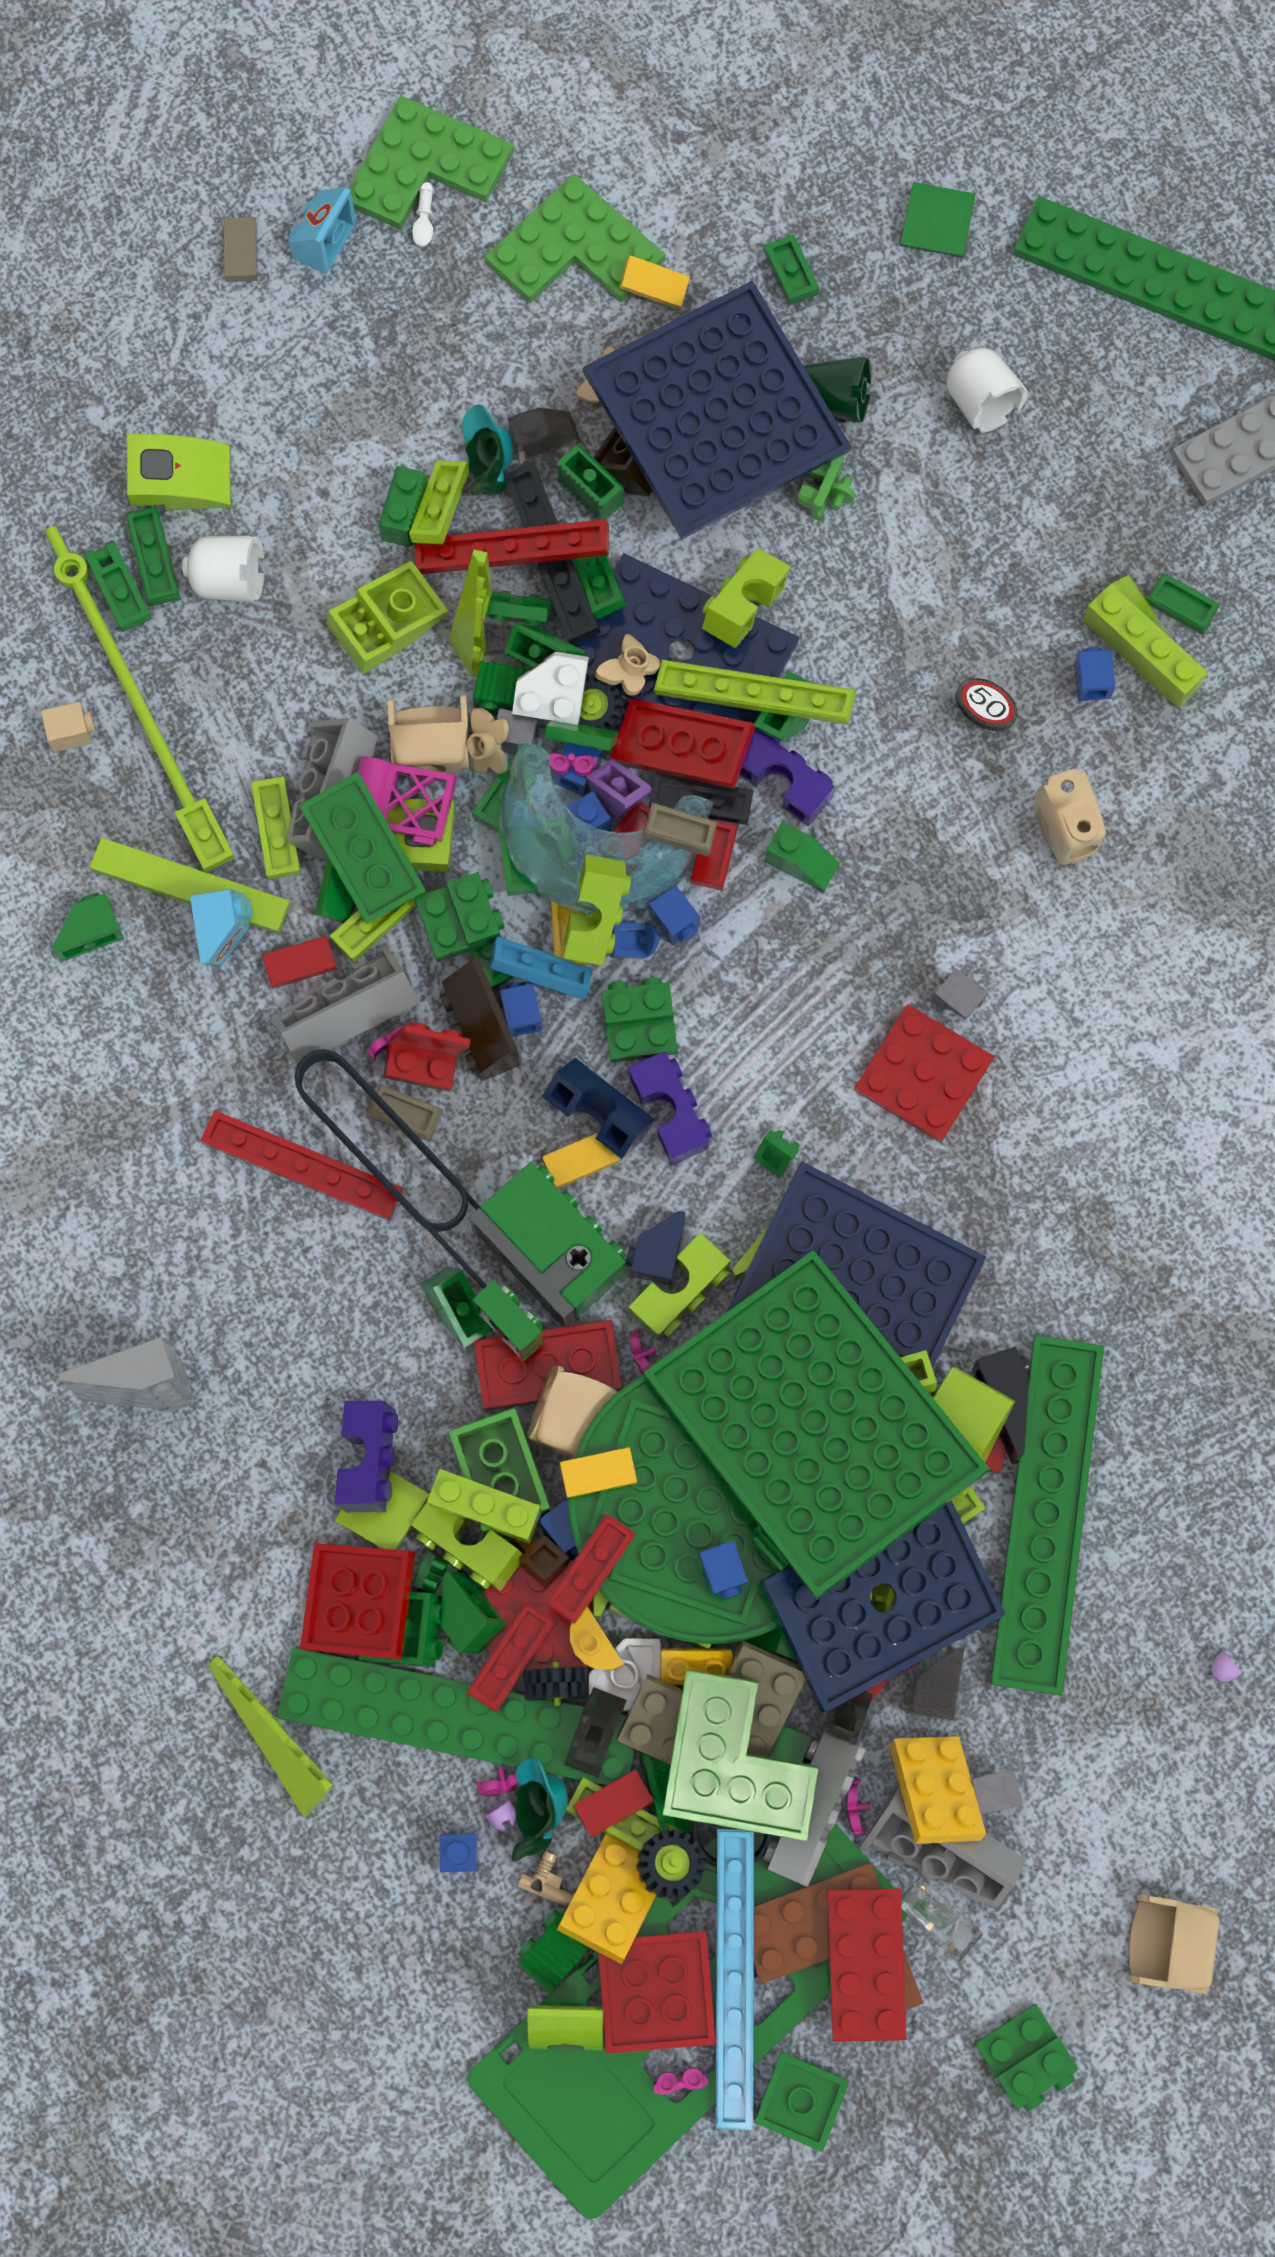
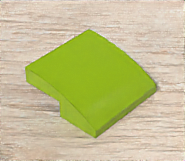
(389, 1527)

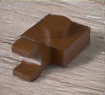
(541, 1558)

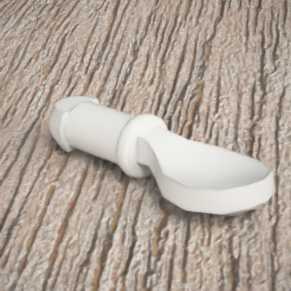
(422, 228)

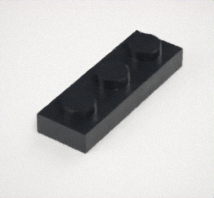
(728, 805)

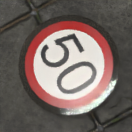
(986, 704)

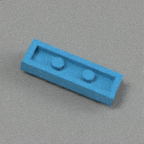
(540, 968)

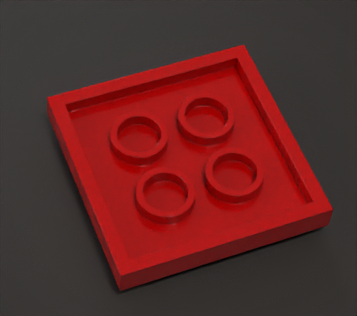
(924, 1073)
(525, 1588)
(357, 1601)
(658, 1994)

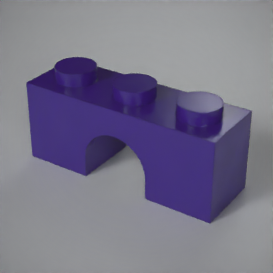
(809, 789)
(659, 1080)
(368, 1484)

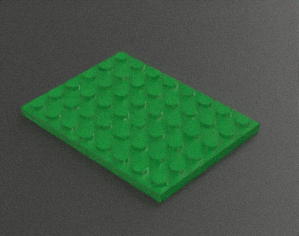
(816, 1424)

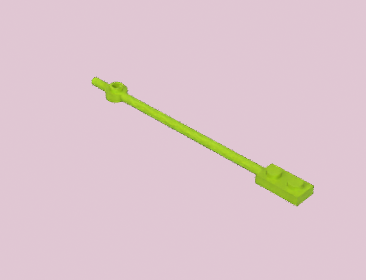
(194, 817)

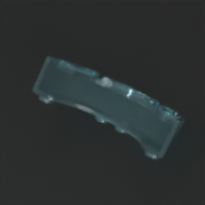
(552, 842)

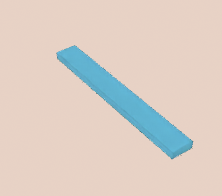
(735, 1980)

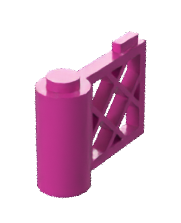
(381, 782)

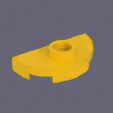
(592, 1644)

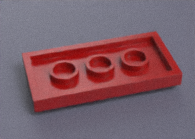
(683, 743)
(578, 1349)
(866, 1965)

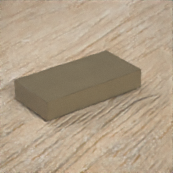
(240, 249)
(679, 829)
(417, 1114)

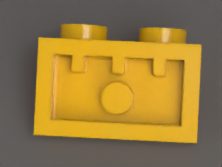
(677, 1660)

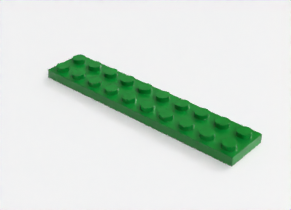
(1150, 276)
(1047, 1516)
(437, 1715)

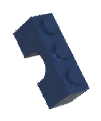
(582, 1090)

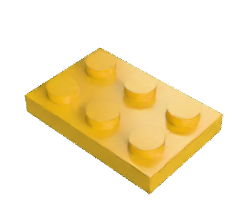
(937, 1790)
(609, 1902)

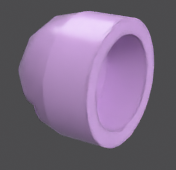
(1224, 1668)
(501, 1813)

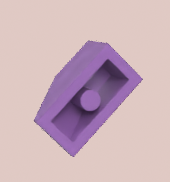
(617, 788)

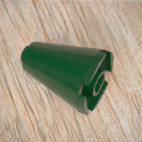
(843, 386)

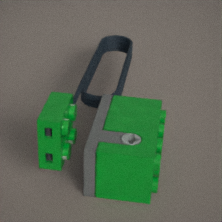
(523, 1224)

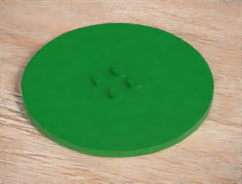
(676, 1514)

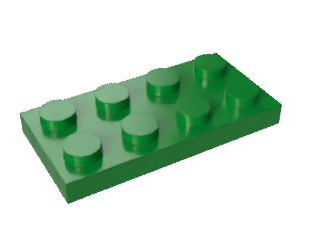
(362, 847)

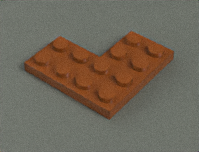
(795, 1933)

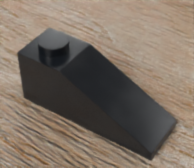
(1008, 1374)

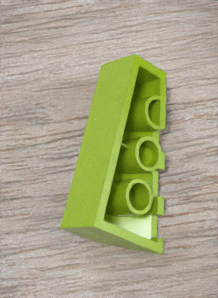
(1135, 632)

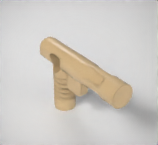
(550, 1882)

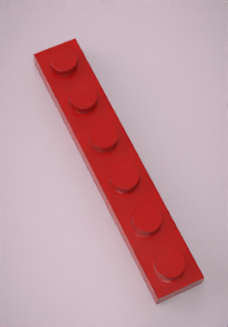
(516, 546)
(299, 1165)

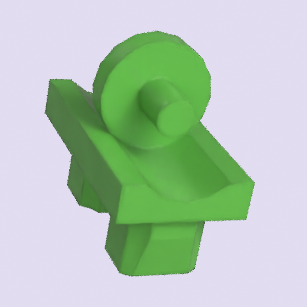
(818, 498)

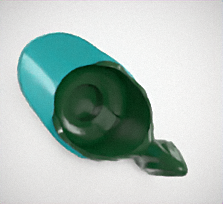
(488, 451)
(539, 1808)

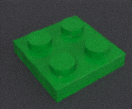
(801, 2101)

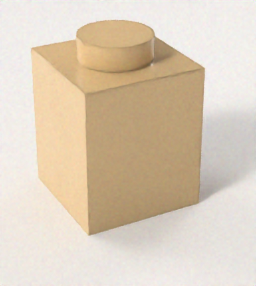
(68, 726)

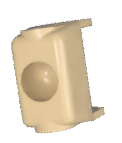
(430, 737)
(1070, 819)
(566, 1410)
(1173, 1944)

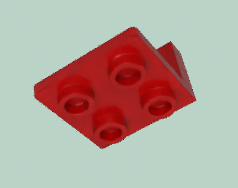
(424, 1056)

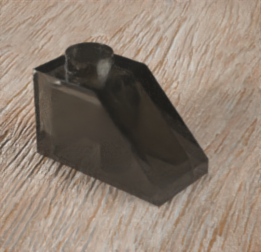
(541, 432)
(936, 1689)
(847, 1718)
(595, 1732)

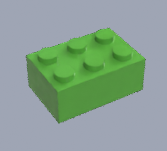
(499, 1457)

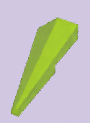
(468, 628)
(292, 1765)

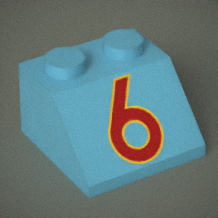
(323, 229)
(220, 923)

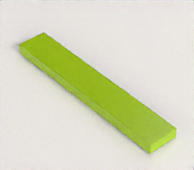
(755, 692)
(182, 881)

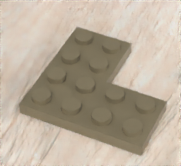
(656, 1708)

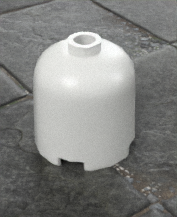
(984, 388)
(225, 568)

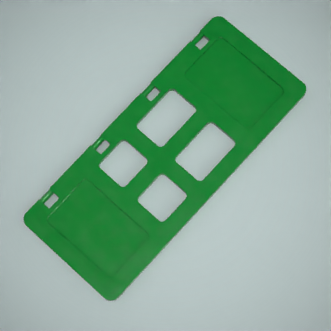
(594, 2113)

